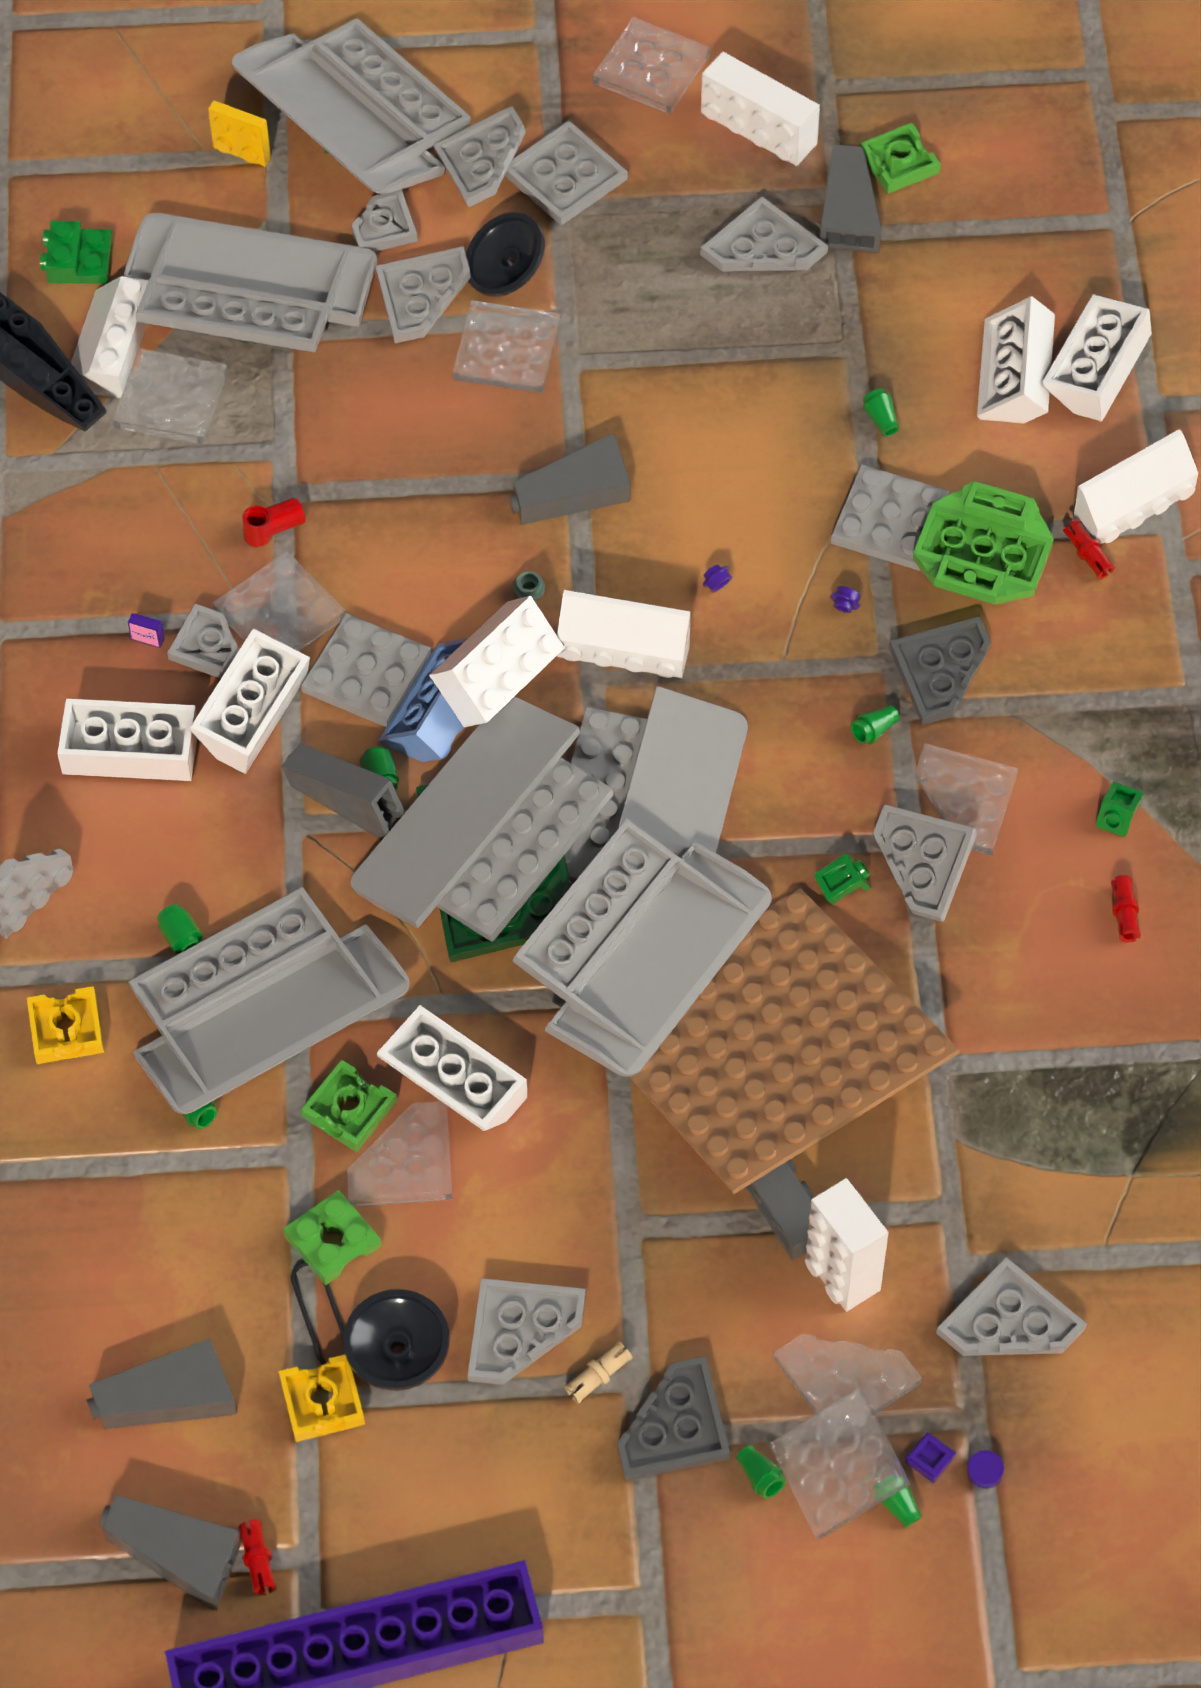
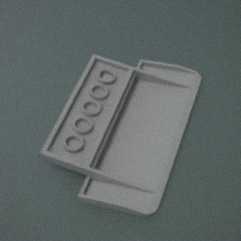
(357, 103)
(247, 281)
(665, 773)
(486, 825)
(639, 944)
(258, 998)

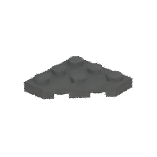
(940, 666)
(675, 1425)

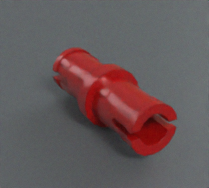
(1088, 549)
(1125, 908)
(257, 1557)

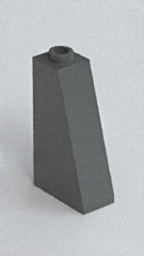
(850, 207)
(573, 484)
(345, 789)
(165, 1390)
(174, 1545)

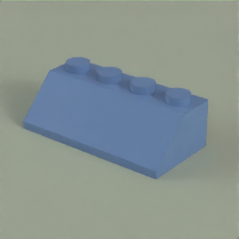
(424, 721)

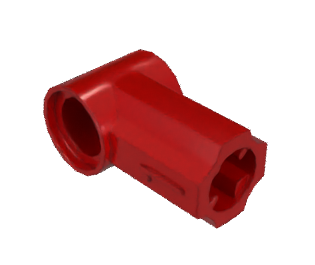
(263, 522)

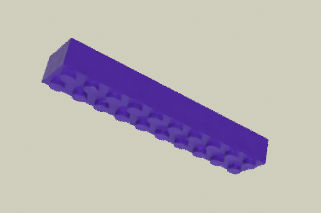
(373, 1638)

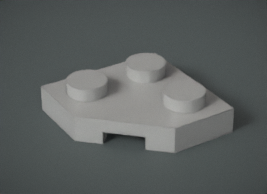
(385, 223)
(204, 642)

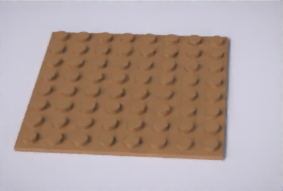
(787, 1045)

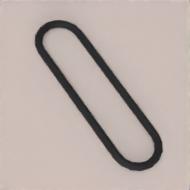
(305, 1314)

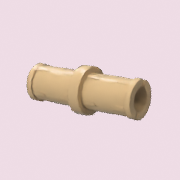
(598, 1372)

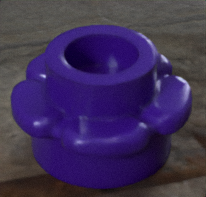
(717, 577)
(845, 599)

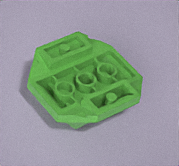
(989, 522)

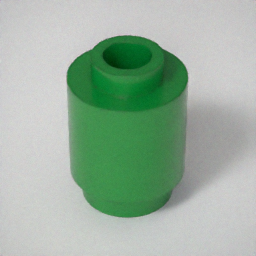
(380, 762)
(178, 928)

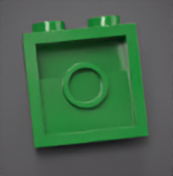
(76, 253)

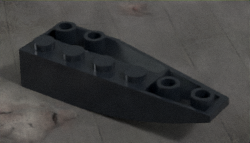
(41, 371)

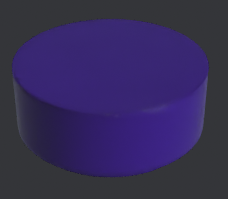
(985, 1469)

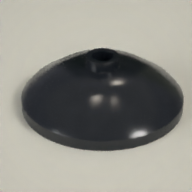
(505, 254)
(394, 1320)

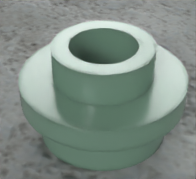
(526, 580)

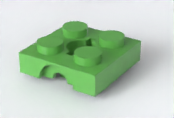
(895, 172)
(355, 1124)
(338, 1217)

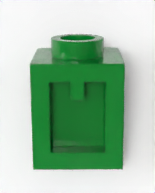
(1119, 809)
(842, 878)

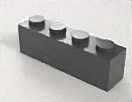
(785, 1206)

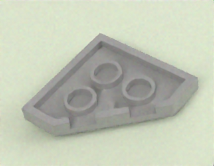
(481, 154)
(763, 241)
(421, 290)
(924, 857)
(29, 886)
(1010, 1317)
(520, 1325)

